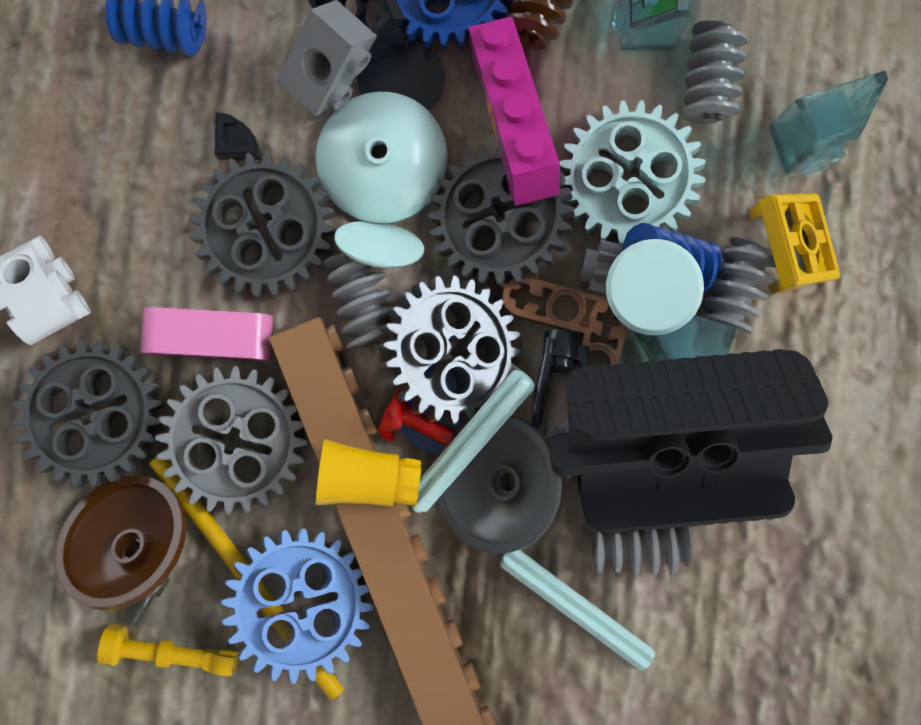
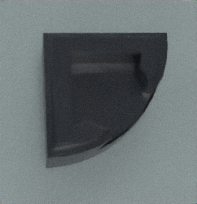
(234, 139)

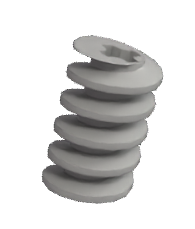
(712, 72)
(739, 285)
(361, 298)
(652, 546)

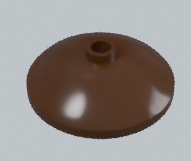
(106, 529)

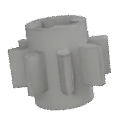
(596, 266)

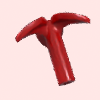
(400, 412)

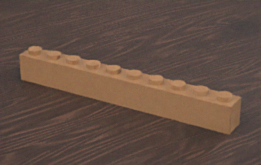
(380, 535)

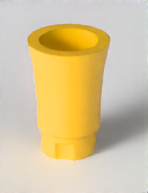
(365, 477)

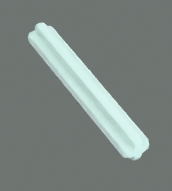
(472, 438)
(578, 609)

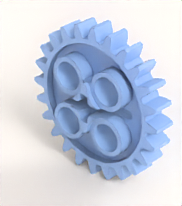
(305, 646)

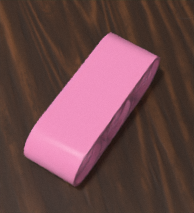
(206, 334)

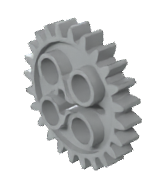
(219, 479)

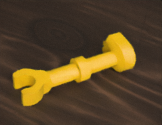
(116, 645)

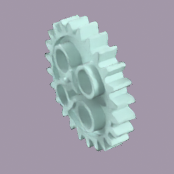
(658, 142)

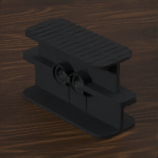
(690, 438)

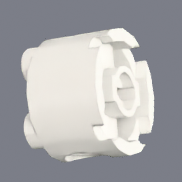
(38, 291)

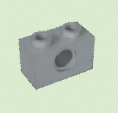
(326, 58)

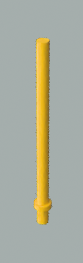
(230, 554)

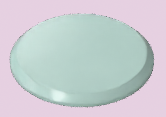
(379, 244)
(654, 287)

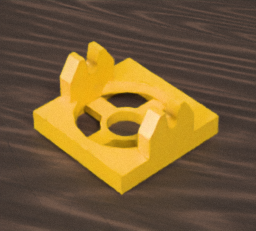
(817, 257)

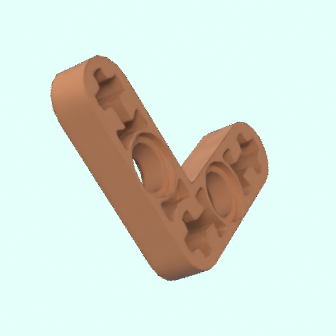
(584, 322)

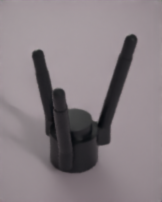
(559, 354)

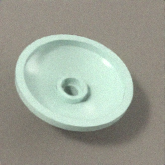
(386, 187)

